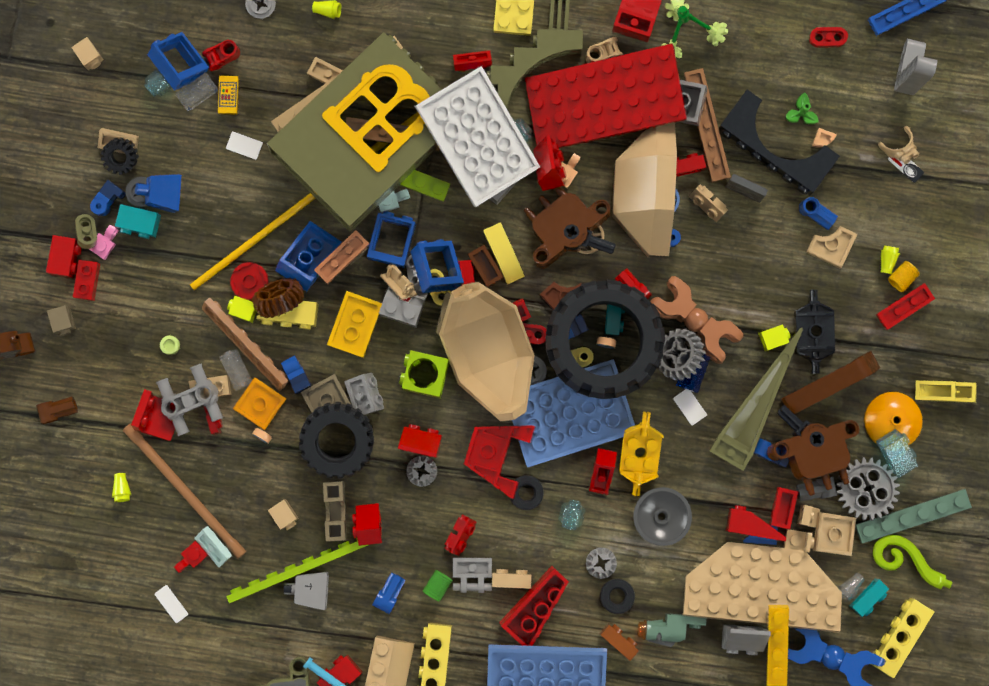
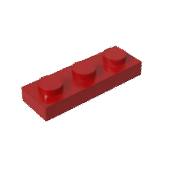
(905, 306)

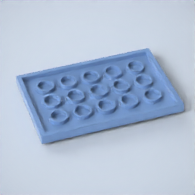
(570, 420)
(546, 666)

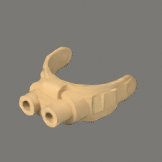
(905, 153)

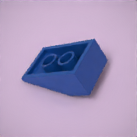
(306, 254)

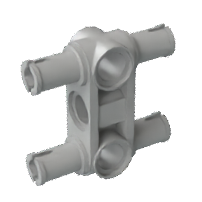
(189, 399)

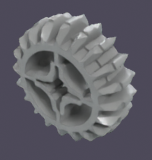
(684, 359)

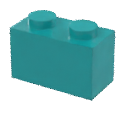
(138, 221)

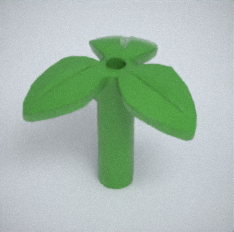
(803, 105)

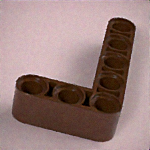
(831, 383)

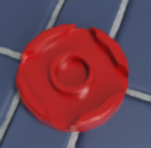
(248, 279)

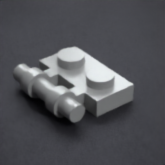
(472, 568)

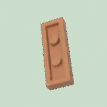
(341, 257)

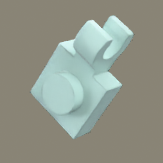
(392, 200)

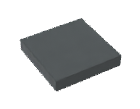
(746, 188)

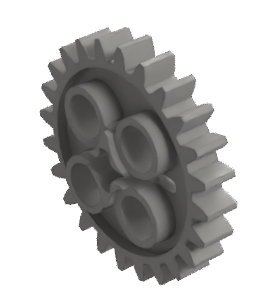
(884, 482)

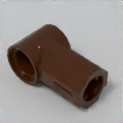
(51, 411)

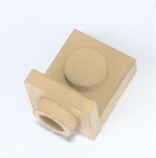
(808, 515)
(799, 540)

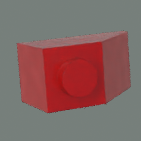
(603, 471)

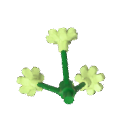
(681, 14)

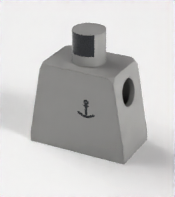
(310, 590)

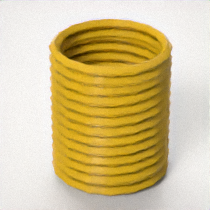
(903, 276)

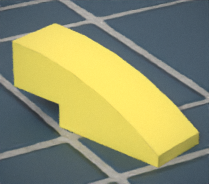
(503, 253)
(946, 391)

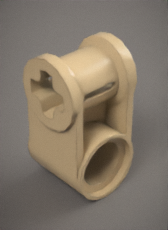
(604, 49)

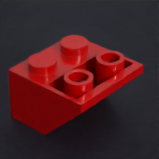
(549, 157)

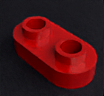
(827, 37)
(531, 329)

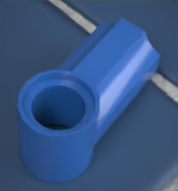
(819, 213)
(388, 595)

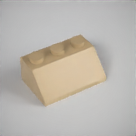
(389, 662)

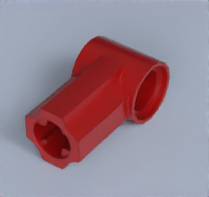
(627, 278)

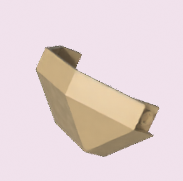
(646, 189)
(488, 349)

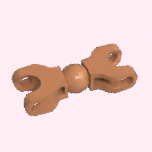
(697, 320)

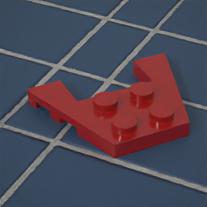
(489, 450)

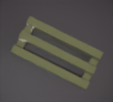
(559, 15)

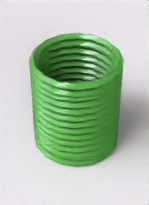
(437, 585)

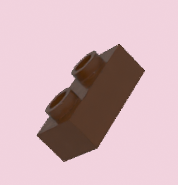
(485, 266)

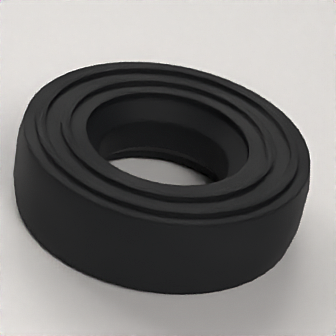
(538, 493)
(617, 584)

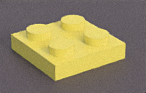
(514, 17)

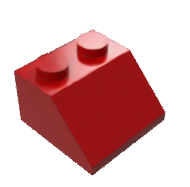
(420, 441)

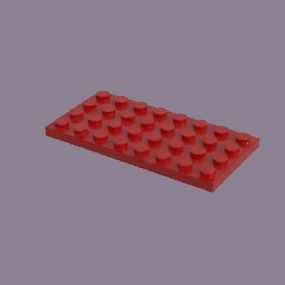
(607, 97)

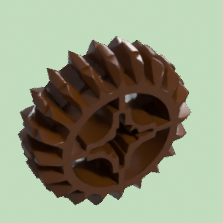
(278, 297)

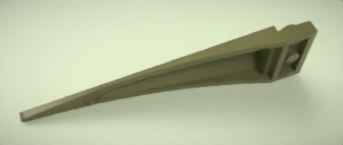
(741, 433)

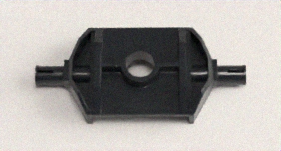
(808, 345)

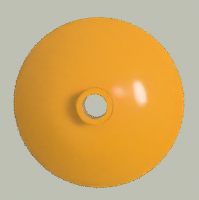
(883, 409)

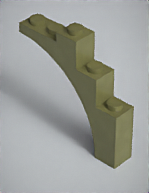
(549, 45)

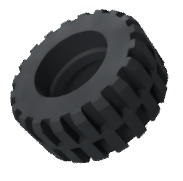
(329, 464)

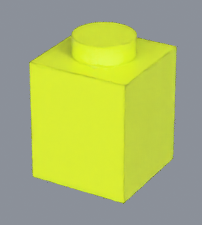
(241, 309)
(774, 337)

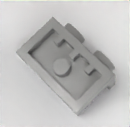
(364, 393)

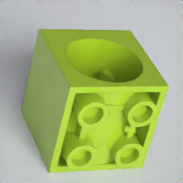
(433, 389)

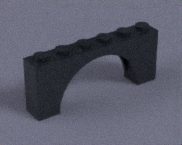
(803, 173)

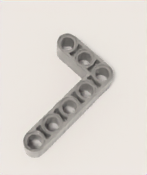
(914, 68)

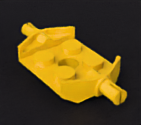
(642, 468)

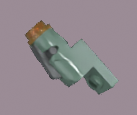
(670, 631)

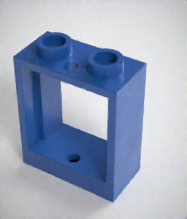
(187, 51)
(386, 258)
(423, 271)

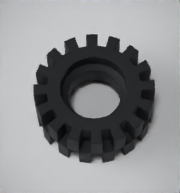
(130, 152)

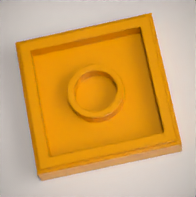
(259, 403)

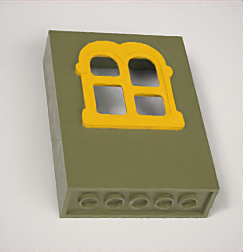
(334, 158)

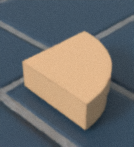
(823, 138)

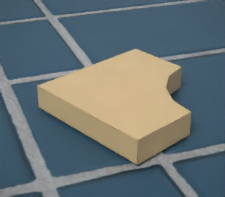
(832, 248)

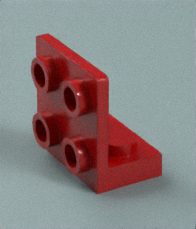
(150, 418)

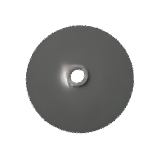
(676, 520)

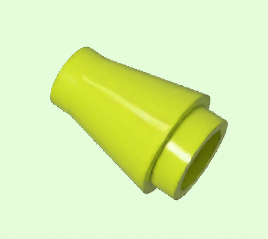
(327, 8)
(889, 258)
(121, 489)

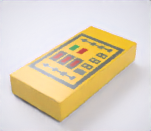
(228, 95)

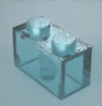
(897, 452)

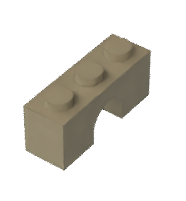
(335, 511)

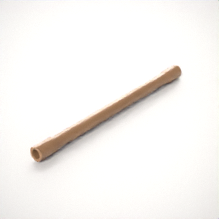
(231, 543)

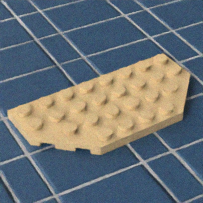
(747, 578)

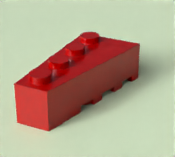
(534, 608)

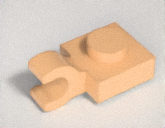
(569, 168)

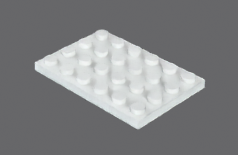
(477, 136)

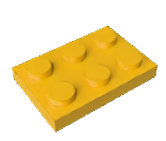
(354, 324)

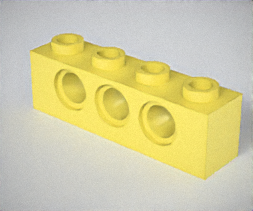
(443, 633)
(911, 634)

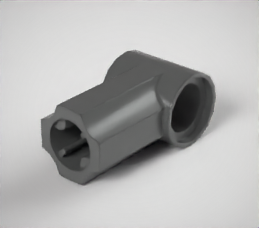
(819, 488)

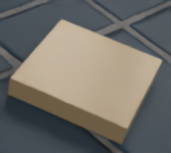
(834, 534)

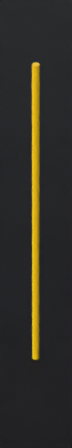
(273, 225)

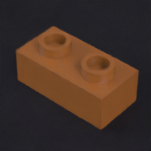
(624, 646)

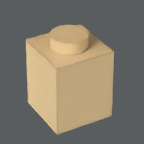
(87, 54)
(283, 515)

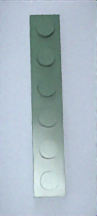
(913, 516)

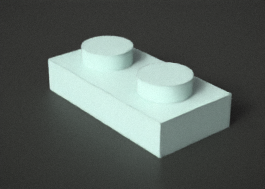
(213, 546)

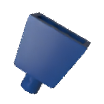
(161, 192)

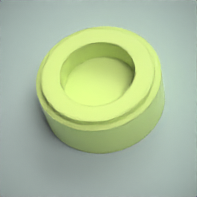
(170, 345)

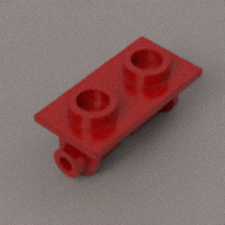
(457, 543)

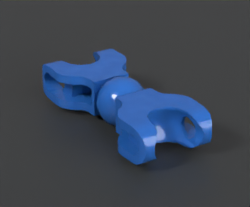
(834, 657)

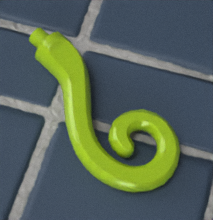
(931, 576)

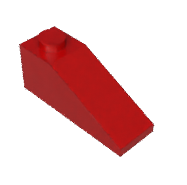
(749, 524)

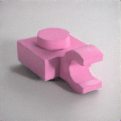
(104, 242)

